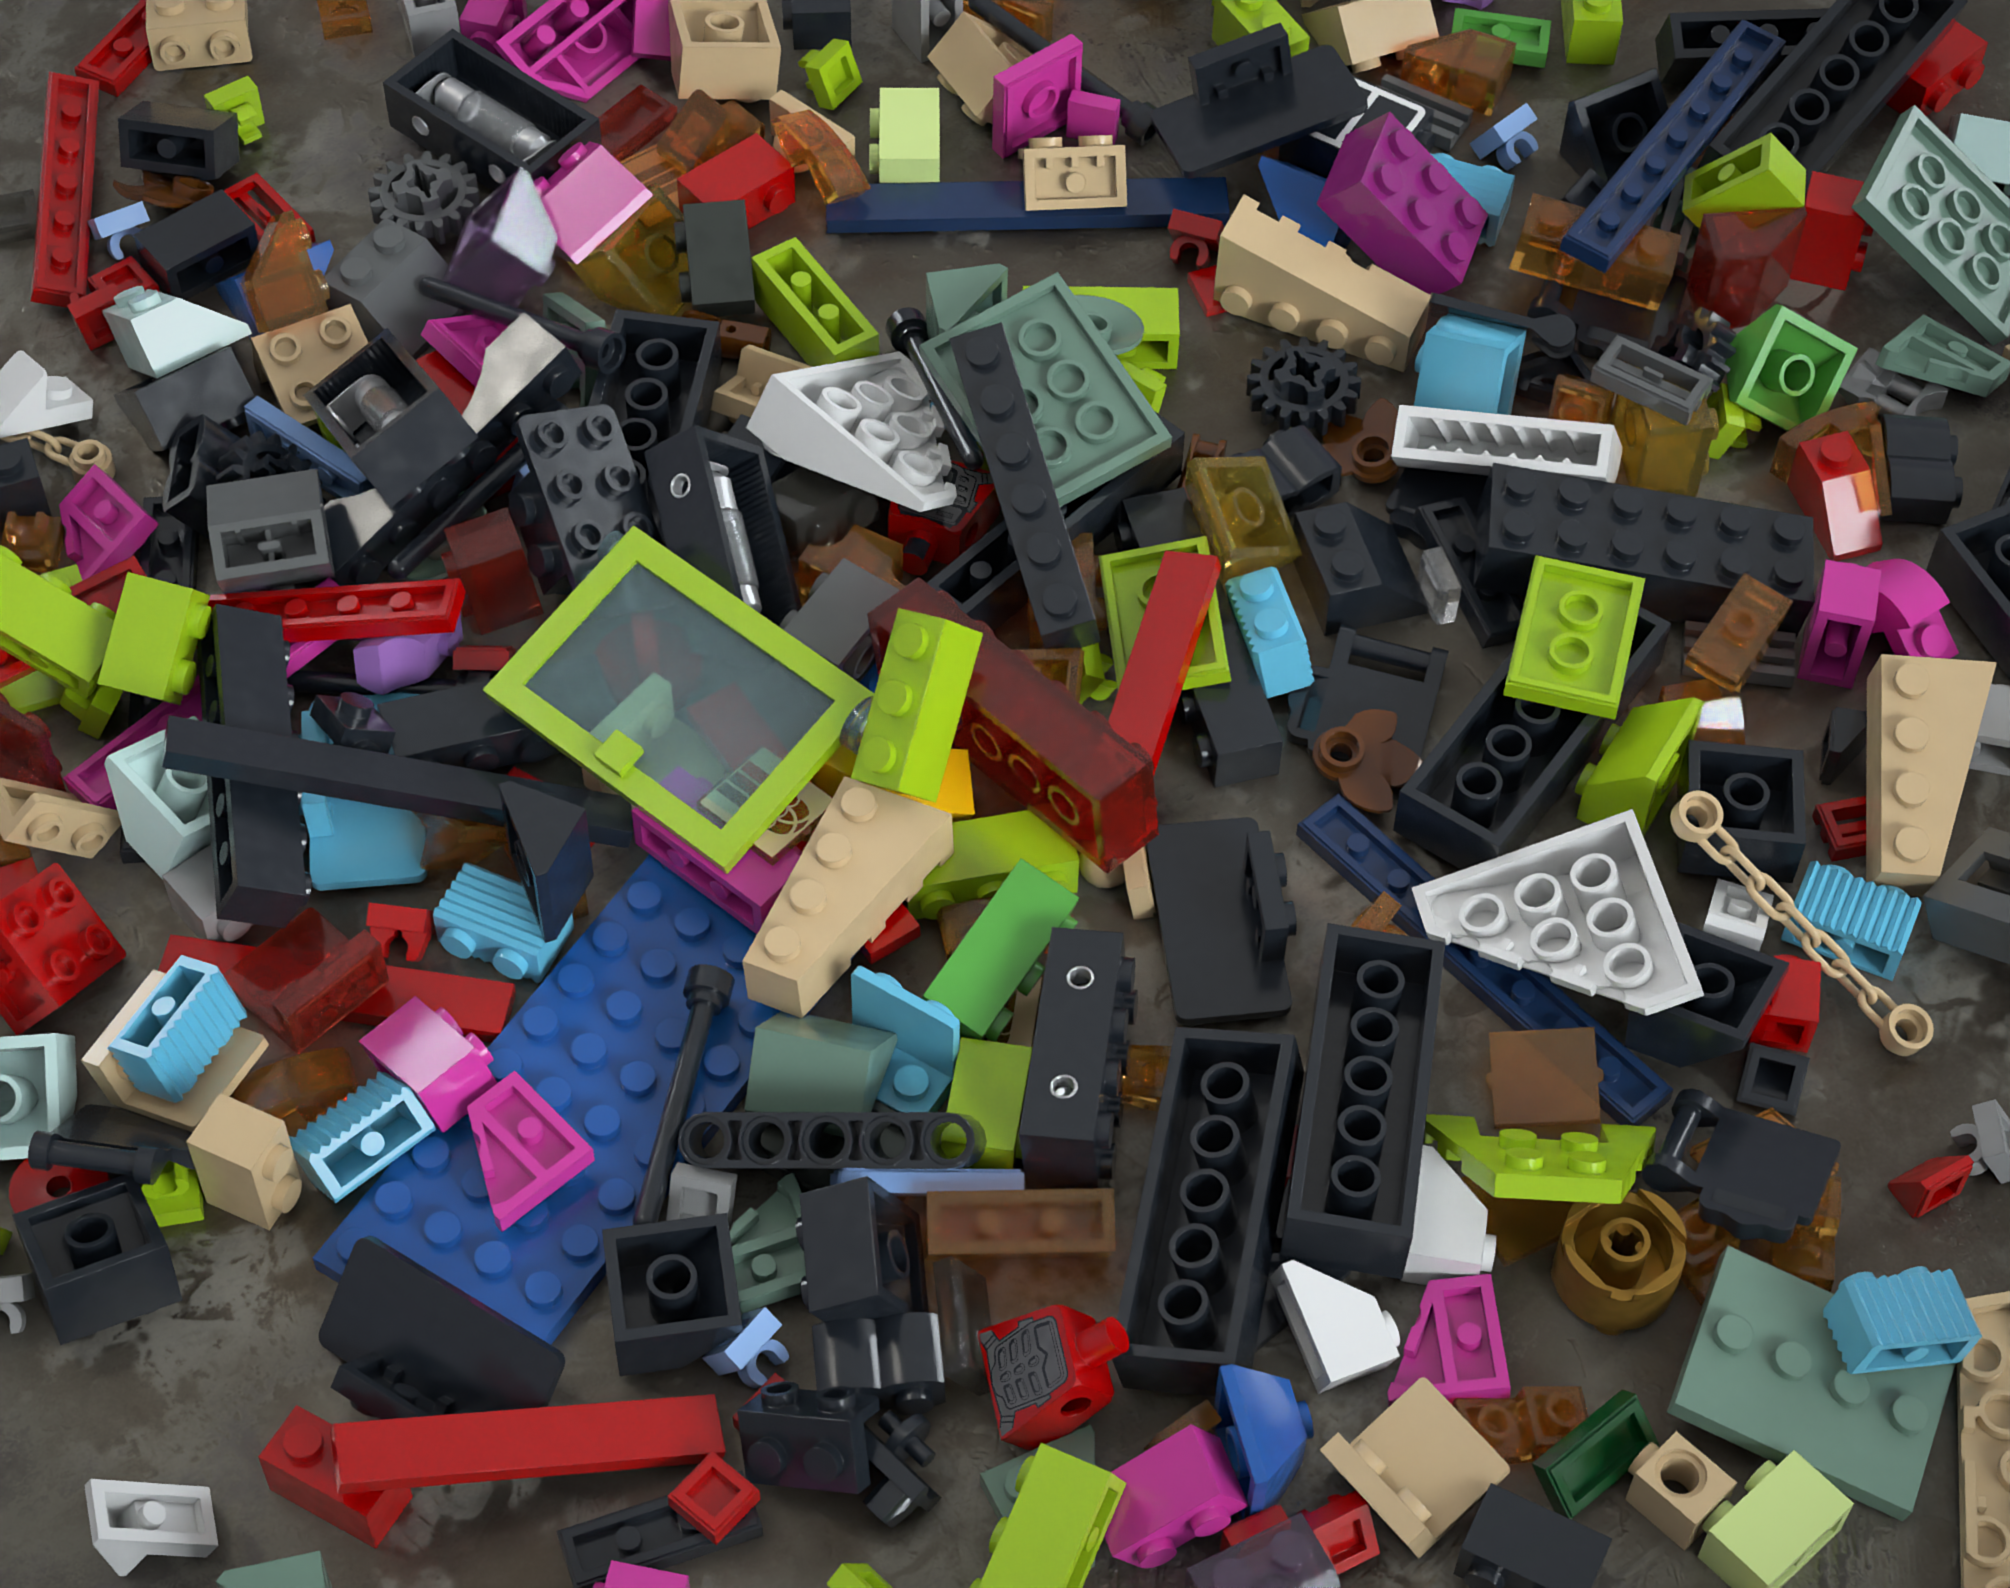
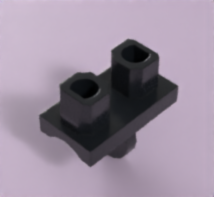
(901, 1487)

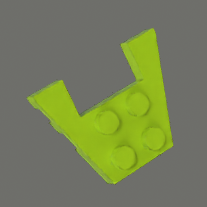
(1545, 1169)

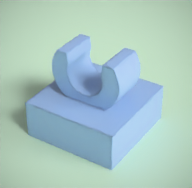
(1507, 135)
(118, 224)
(741, 1350)

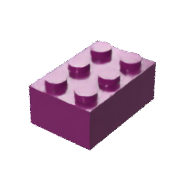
(1402, 206)

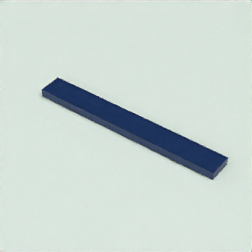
(1672, 146)
(1002, 207)
(1519, 997)

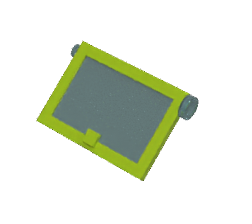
(681, 697)

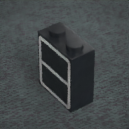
(1319, 149)

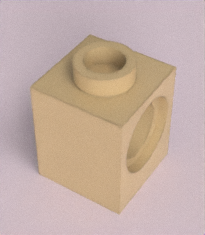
(1674, 1513)

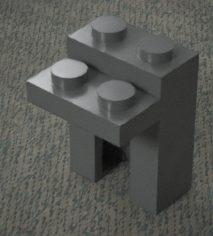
(1972, 914)

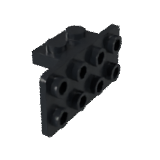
(1254, 99)
(575, 492)
(1222, 920)
(427, 1345)

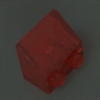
(1744, 261)

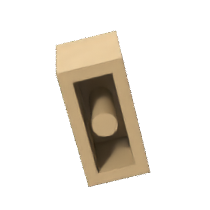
(245, 1162)

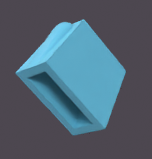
(1469, 365)

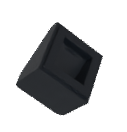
(1842, 742)
(1772, 1078)

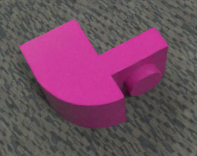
(1910, 611)

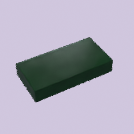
(1594, 1454)

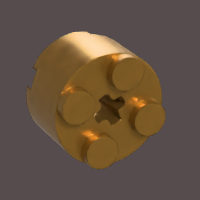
(1620, 1261)

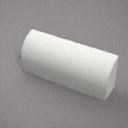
(1476, 440)

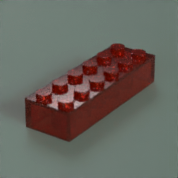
(1041, 741)

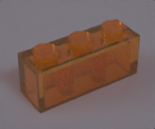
(1635, 277)
(1019, 1224)

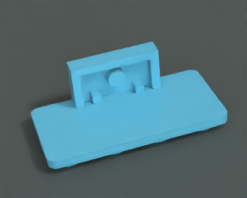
(359, 841)

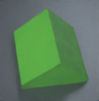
(1786, 368)

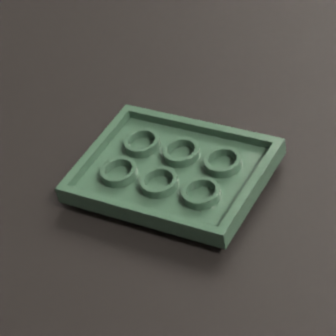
(1943, 221)
(1077, 390)
(1777, 1384)

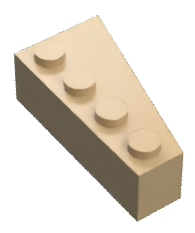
(1316, 290)
(1918, 758)
(845, 885)

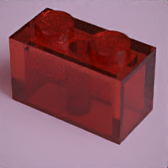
(492, 570)

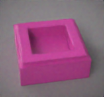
(1092, 115)

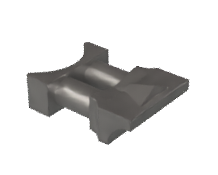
(1872, 383)

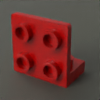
(49, 947)

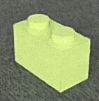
(907, 136)
(1775, 1526)

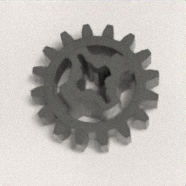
(425, 195)

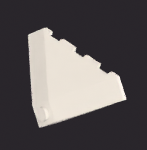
(861, 426)
(1572, 910)

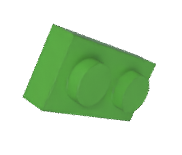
(1529, 33)

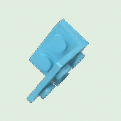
(927, 1042)

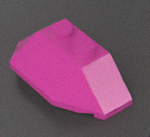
(573, 45)

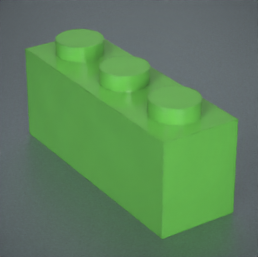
(1003, 952)

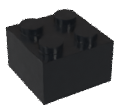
(1760, 805)

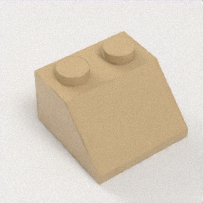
(1371, 29)
(724, 49)
(970, 58)

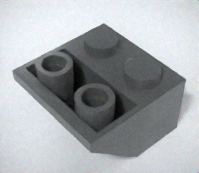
(268, 532)

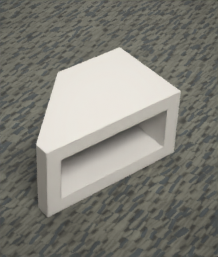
(1447, 1226)
(1334, 1326)

